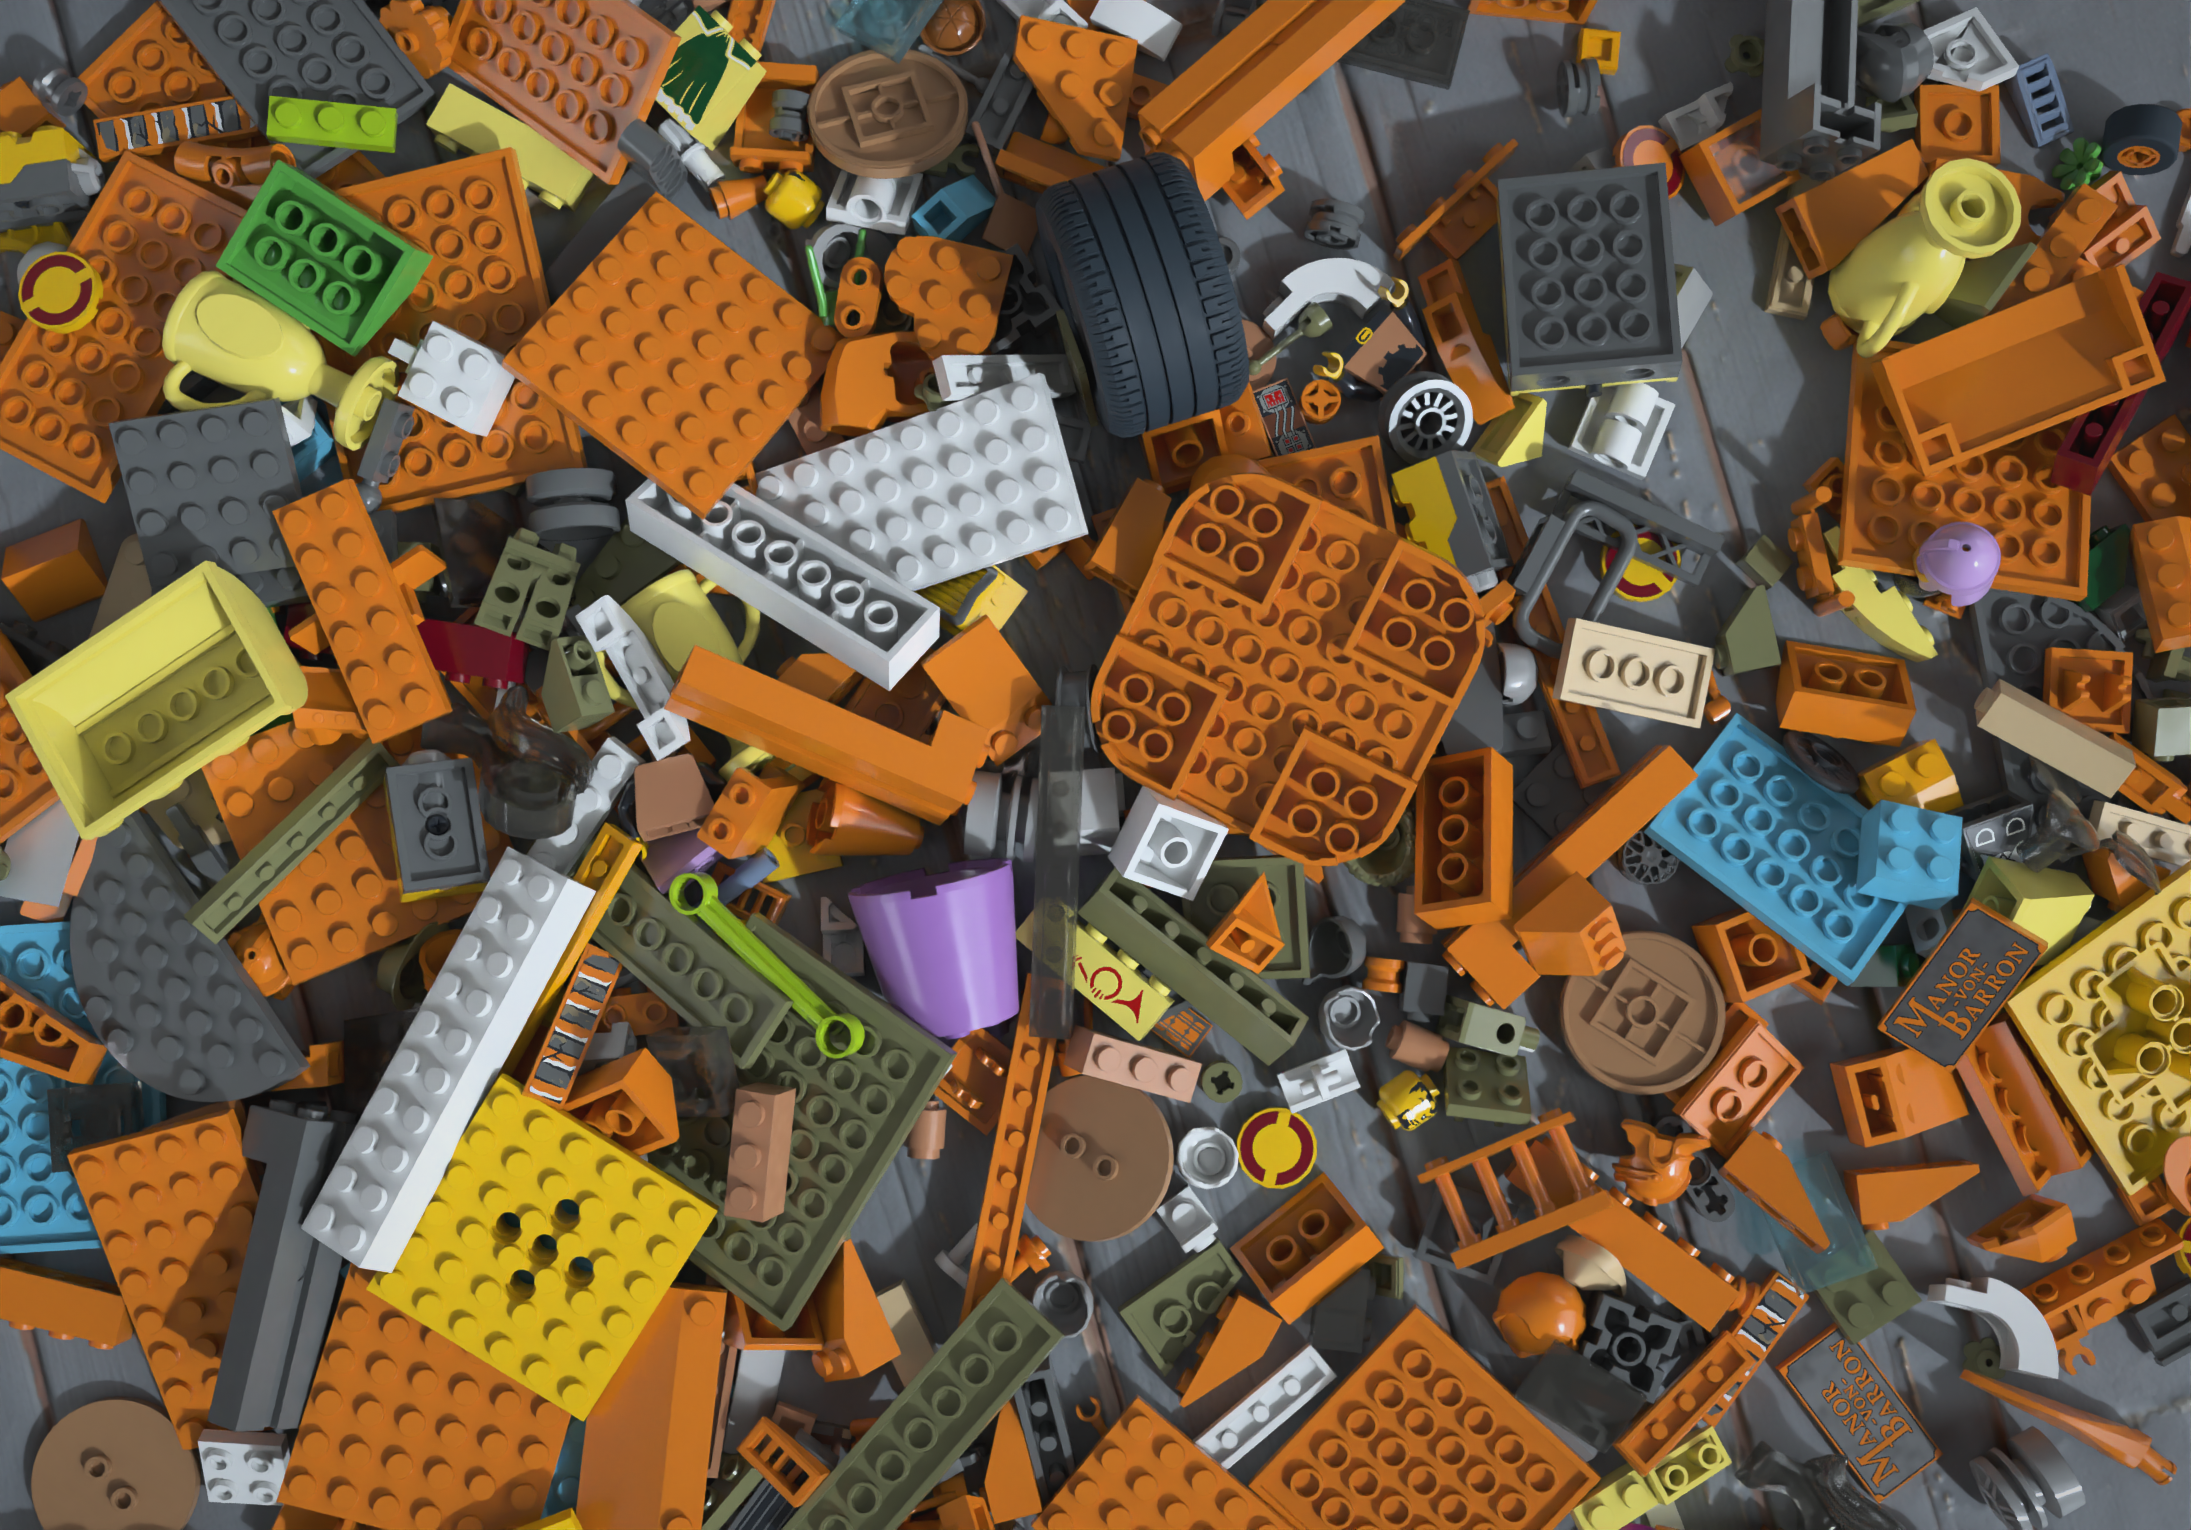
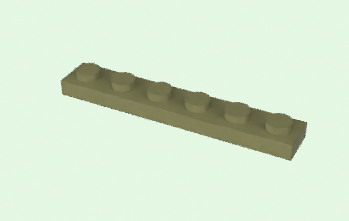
(291, 841)

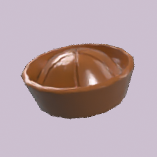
(955, 27)

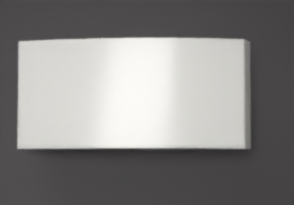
(1138, 21)

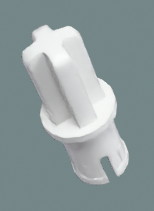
(691, 154)

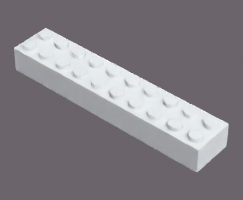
(447, 1062)

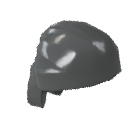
(1335, 948)

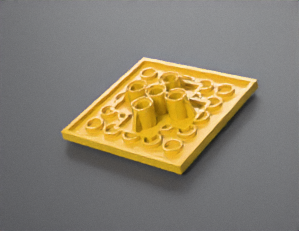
(2117, 1030)
(572, 1323)

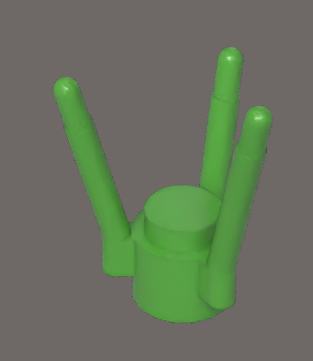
(827, 299)

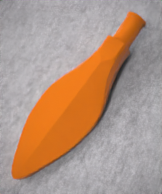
(2108, 1437)

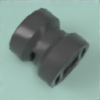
(790, 115)

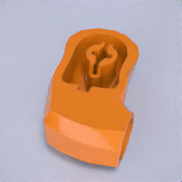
(873, 382)

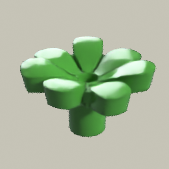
(2079, 165)

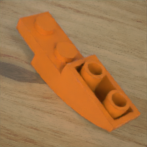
(1461, 342)

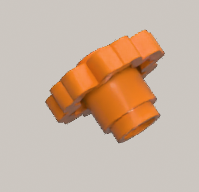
(420, 33)

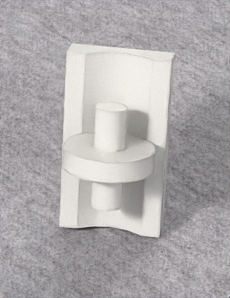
(1318, 1080)

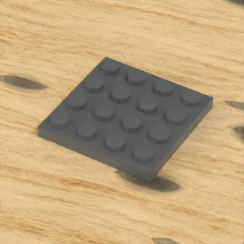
(208, 487)

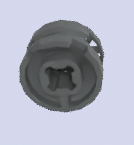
(1578, 87)
(1334, 224)
(1645, 860)

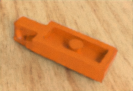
(2154, 786)

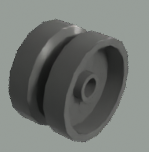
(572, 504)

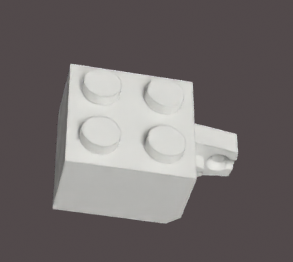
(454, 378)

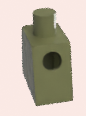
(1486, 1027)

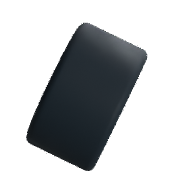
(2141, 139)

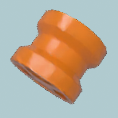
(1320, 394)
(1383, 974)

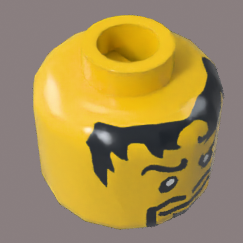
(793, 199)
(1408, 1100)

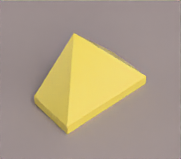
(1515, 434)

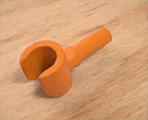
(1719, 706)
(1096, 1419)

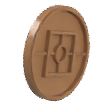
(887, 115)
(1647, 1018)
(1099, 1160)
(115, 1470)

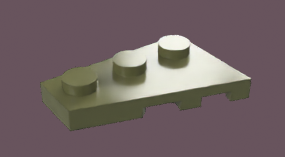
(622, 569)
(1179, 1303)

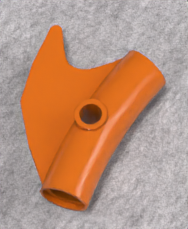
(230, 172)

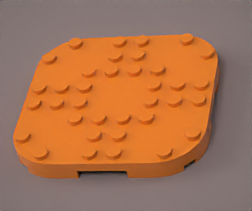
(1288, 668)

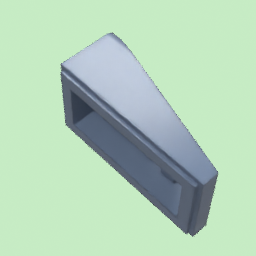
(2048, 83)

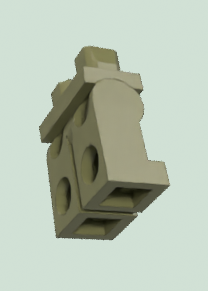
(532, 574)

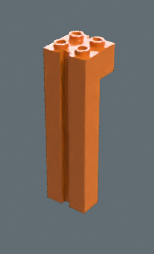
(1251, 79)
(916, 776)
(1582, 847)

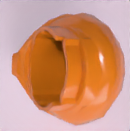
(1538, 1311)

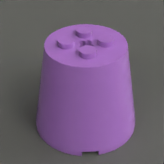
(944, 944)

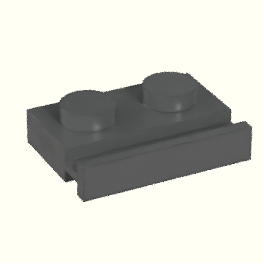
(2166, 1322)

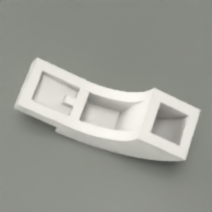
(1326, 280)
(2018, 1324)

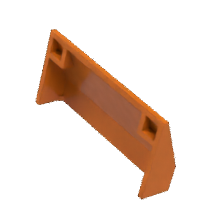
(2019, 370)
(655, 1420)

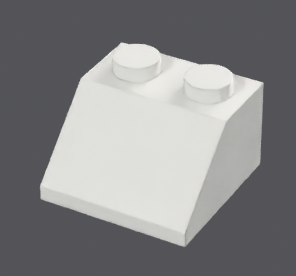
(1167, 844)

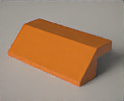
(2022, 1107)

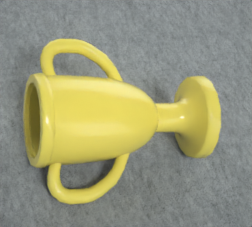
(1920, 254)
(266, 354)
(674, 619)

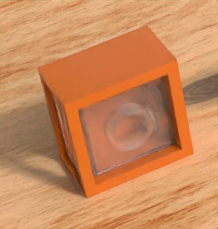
(1730, 172)

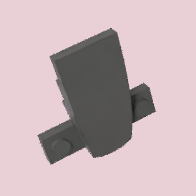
(1481, 721)

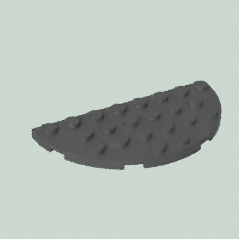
(2010, 646)
(162, 990)

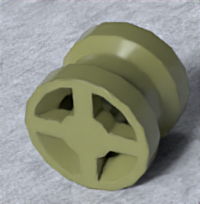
(1216, 1072)

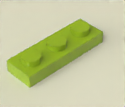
(332, 124)

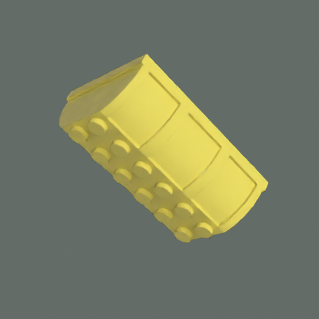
(157, 697)

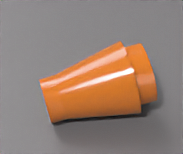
(737, 196)

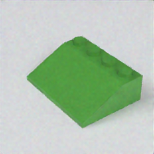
(322, 258)

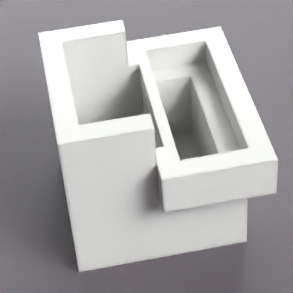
(1100, 810)

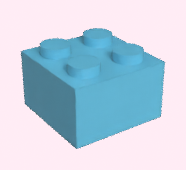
(1909, 855)

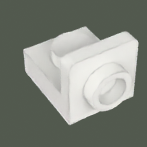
(1188, 1220)

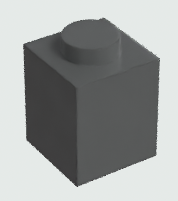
(1423, 990)

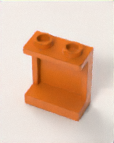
(753, 145)
(750, 811)

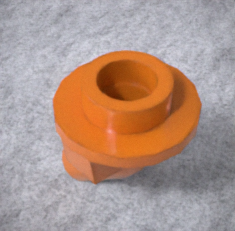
(1031, 1253)

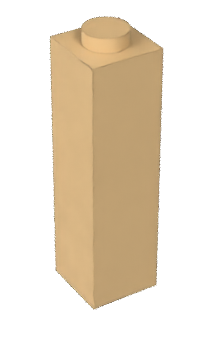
(2054, 737)
(908, 1328)

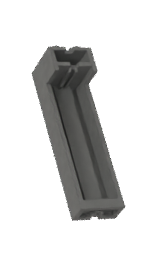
(1811, 90)
(285, 1273)

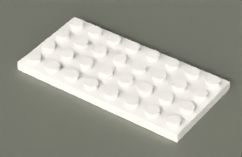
(941, 487)

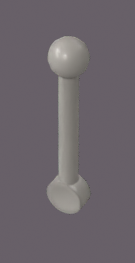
(980, 83)

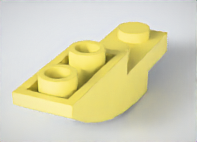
(1882, 614)
(1627, 1495)

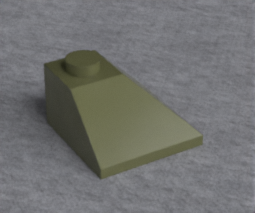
(1983, 284)

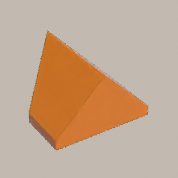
(1249, 929)

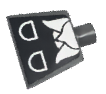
(1993, 829)

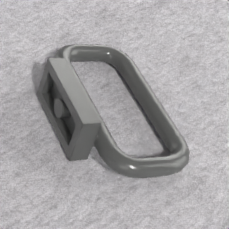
(1542, 555)

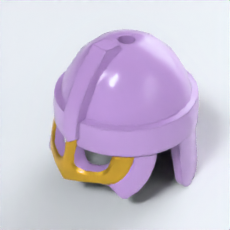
(1948, 568)

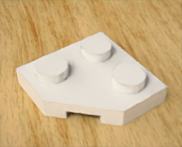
(1969, 53)

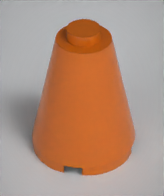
(859, 825)

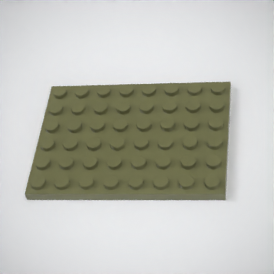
(843, 1136)

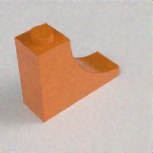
(1131, 537)

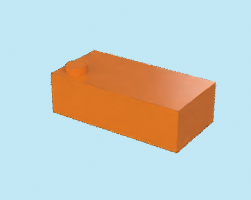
(1464, 840)

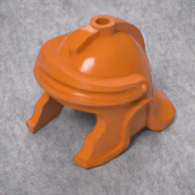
(267, 967)
(1660, 1163)

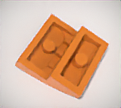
(2126, 232)

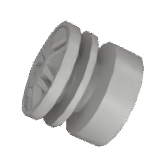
(1001, 816)
(2032, 1479)

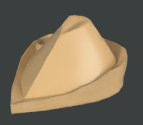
(1591, 1265)

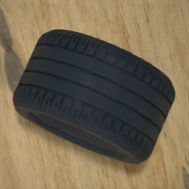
(1145, 293)

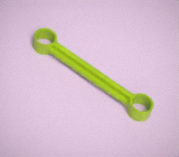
(767, 963)

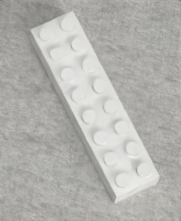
(794, 578)

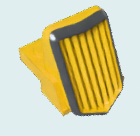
(974, 595)

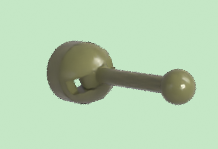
(1311, 322)

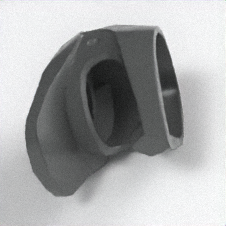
(1893, 63)

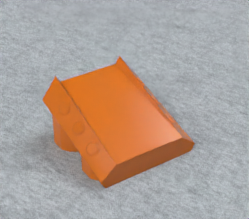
(328, 707)

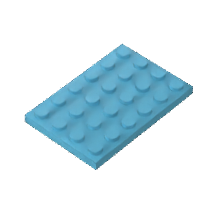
(1778, 848)

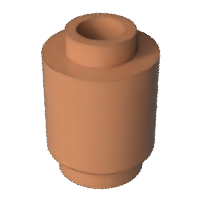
(1410, 926)
(1417, 1047)
(927, 1133)

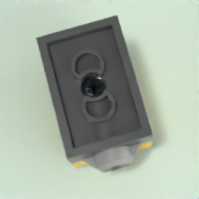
(46, 179)
(1454, 515)
(436, 826)

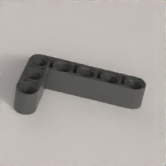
(653, 168)

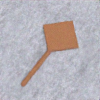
(1010, 219)

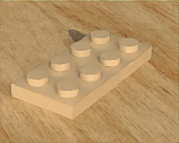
(1633, 673)

